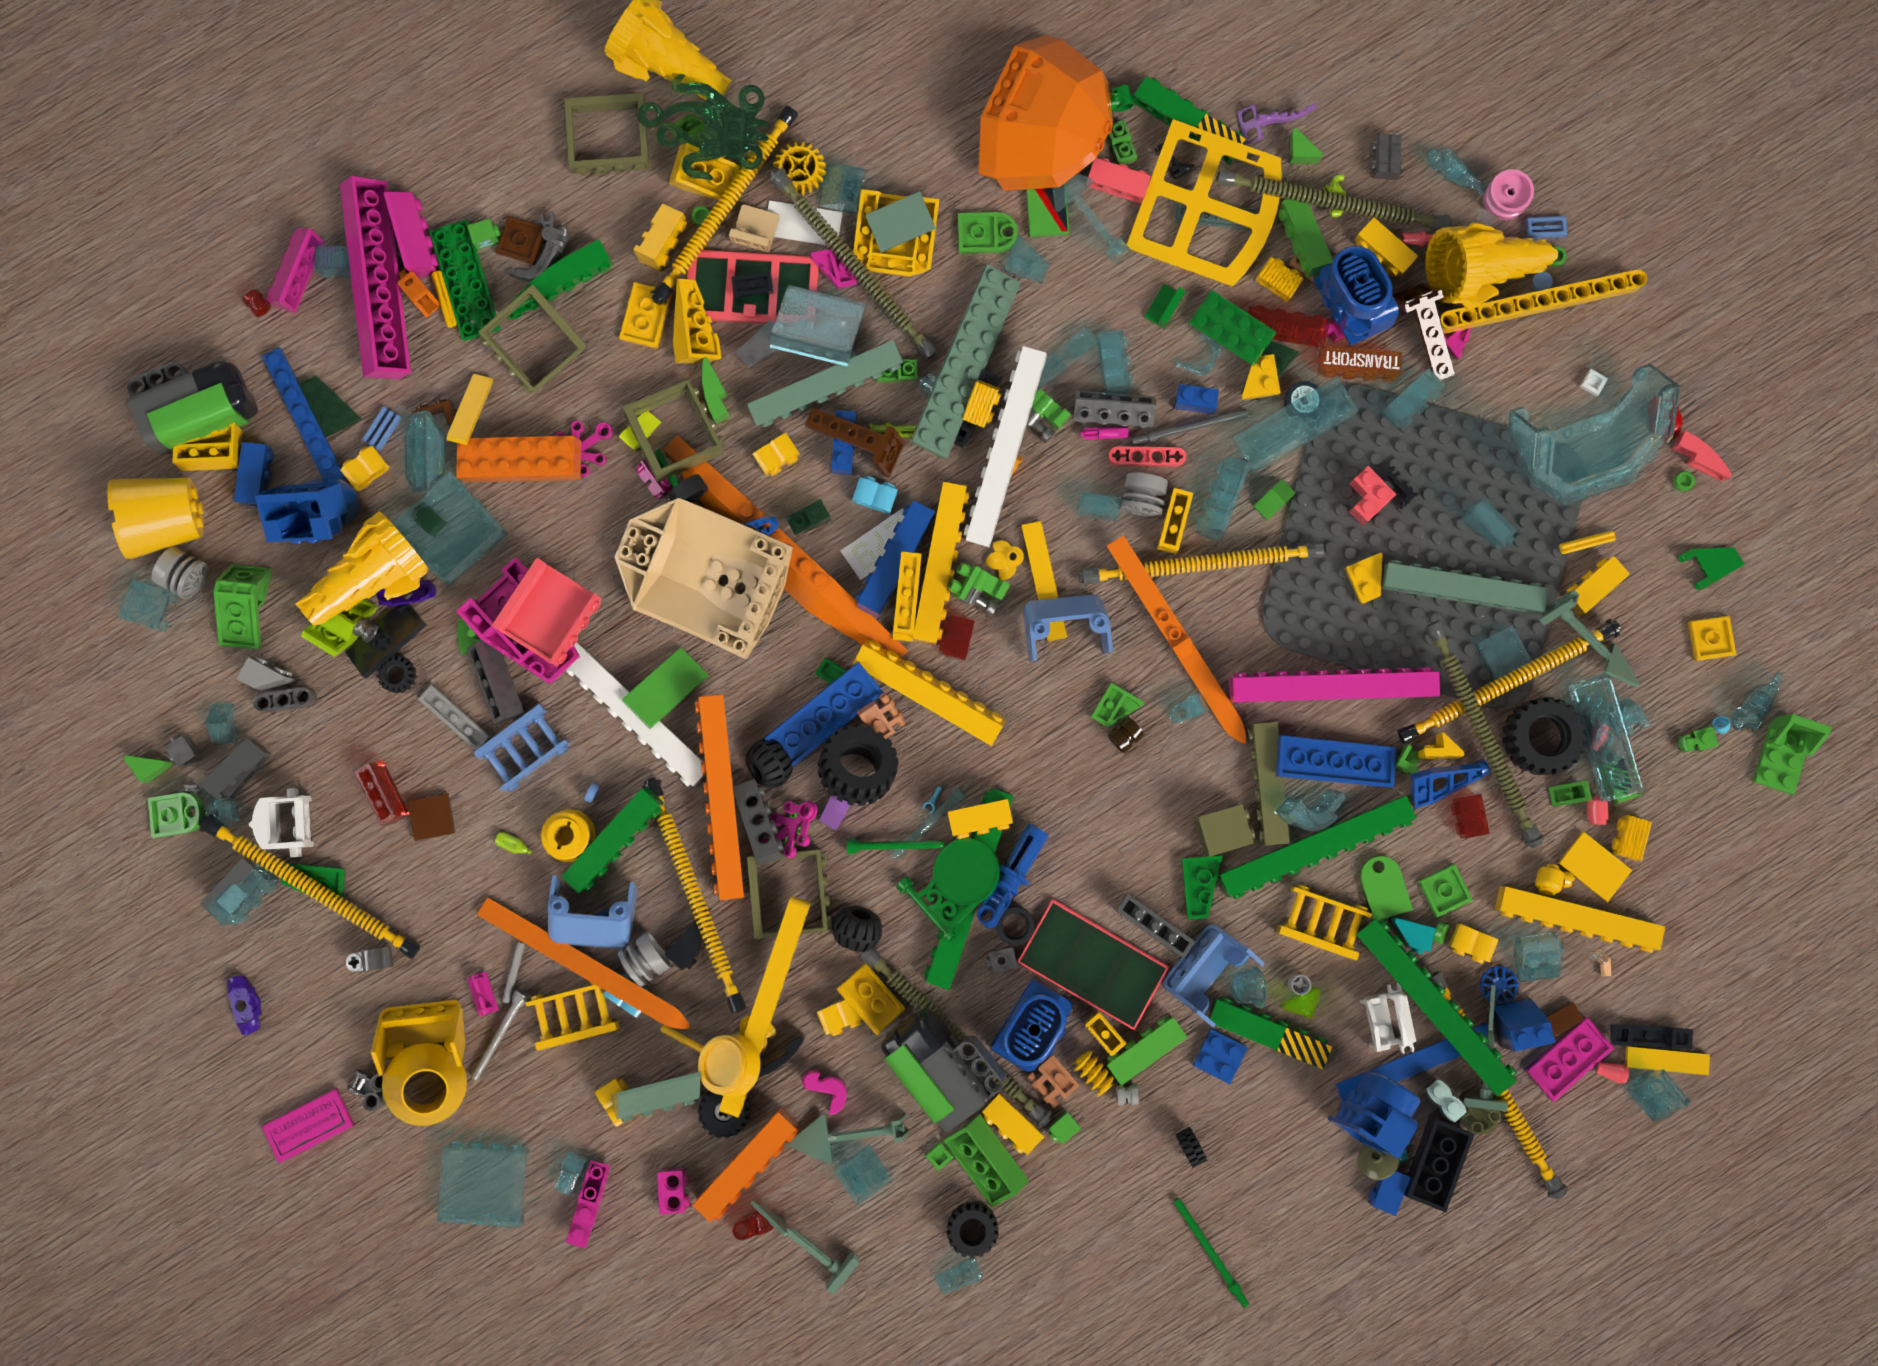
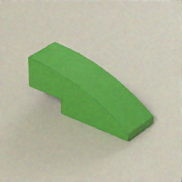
(713, 392)

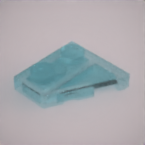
(1026, 262)

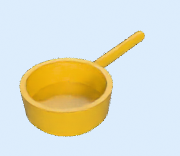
(726, 1063)

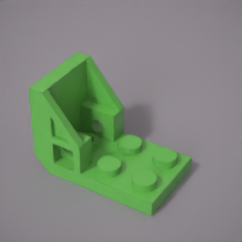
(237, 599)
(1785, 749)

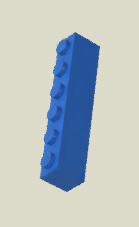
(886, 575)

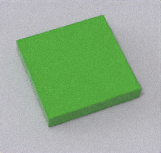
(1445, 890)

